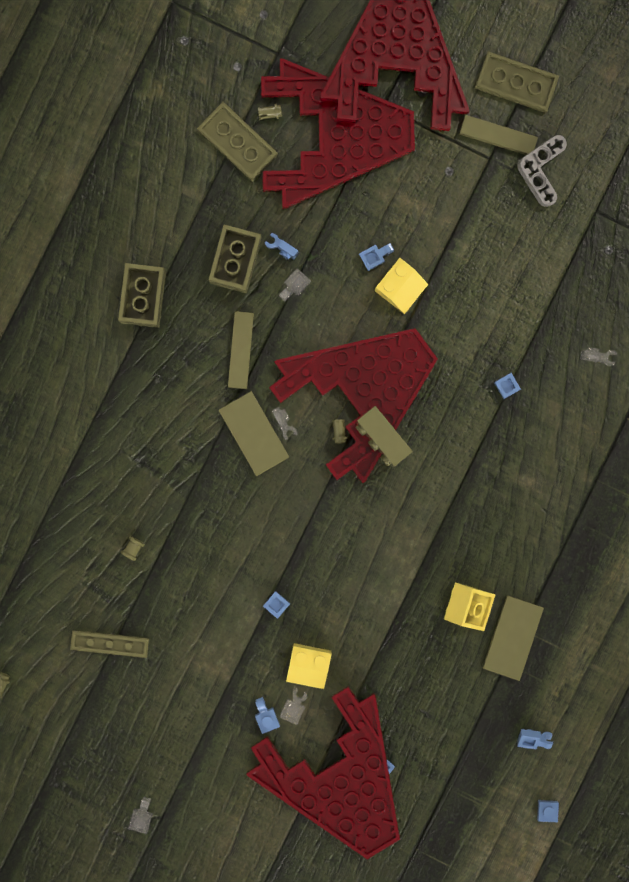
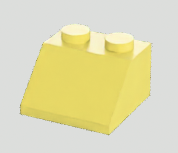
(401, 286)
(469, 607)
(309, 666)

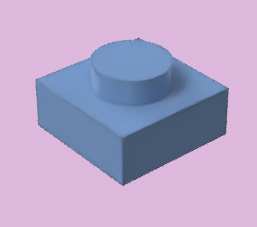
(507, 386)
(276, 604)
(547, 811)

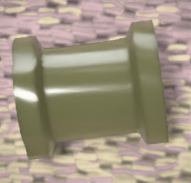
(132, 548)

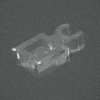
(293, 709)

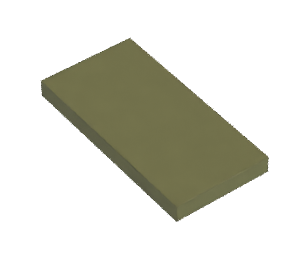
(517, 82)
(237, 141)
(254, 433)
(513, 638)

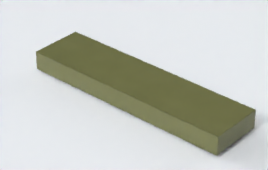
(498, 135)
(240, 350)
(109, 643)

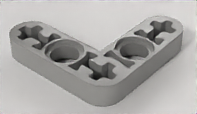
(536, 163)

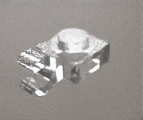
(296, 284)
(594, 355)
(282, 417)
(141, 818)

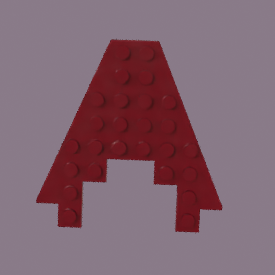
(400, 38)
(345, 148)
(370, 373)
(351, 795)

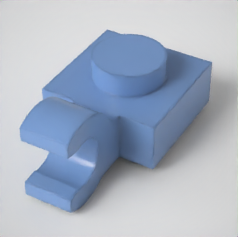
(286, 250)
(374, 257)
(266, 718)
(533, 739)

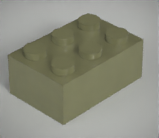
(235, 258)
(142, 295)
(383, 437)

